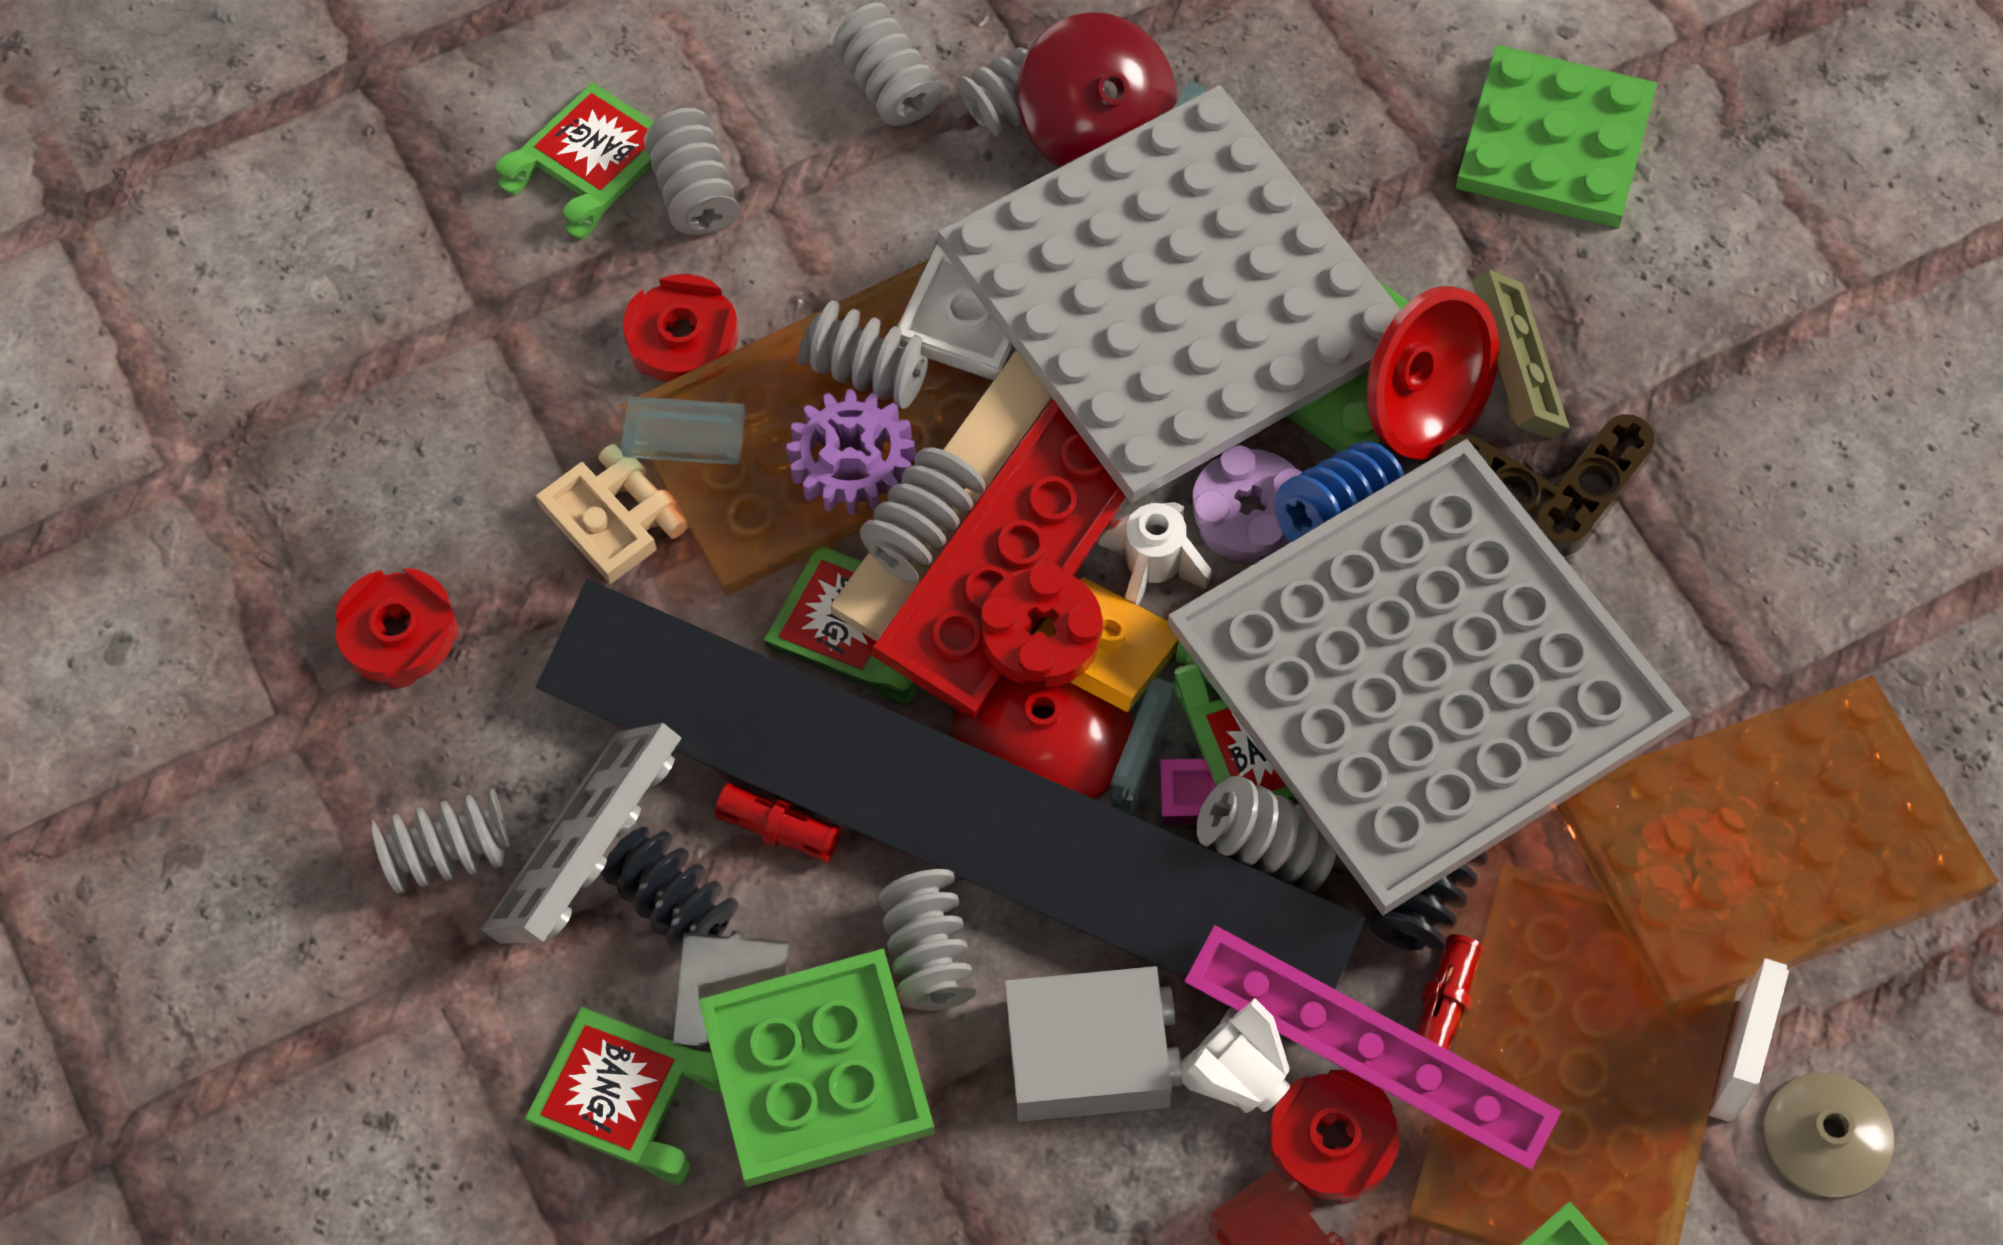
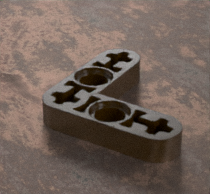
(1552, 503)

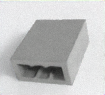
(1091, 1043)

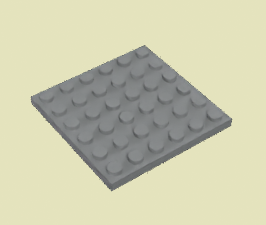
(1173, 291)
(1426, 674)

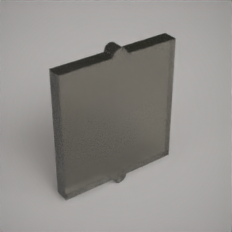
(716, 966)

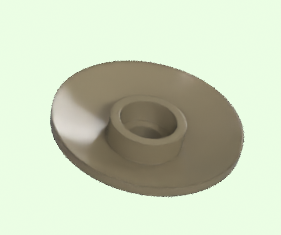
(1810, 1156)

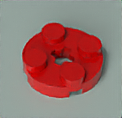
(677, 299)
(401, 657)
(1039, 658)
(1340, 1172)

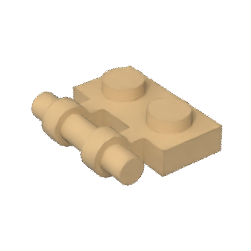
(599, 524)

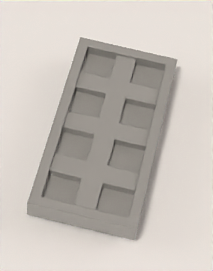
(575, 843)

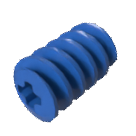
(1333, 487)

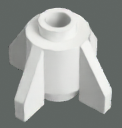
(1155, 548)
(1240, 1061)

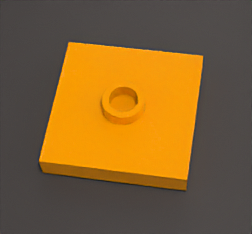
(1130, 651)

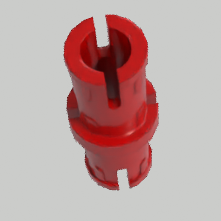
(778, 822)
(1448, 992)

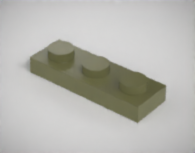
(1522, 358)

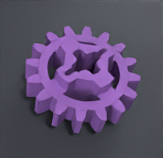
(851, 451)

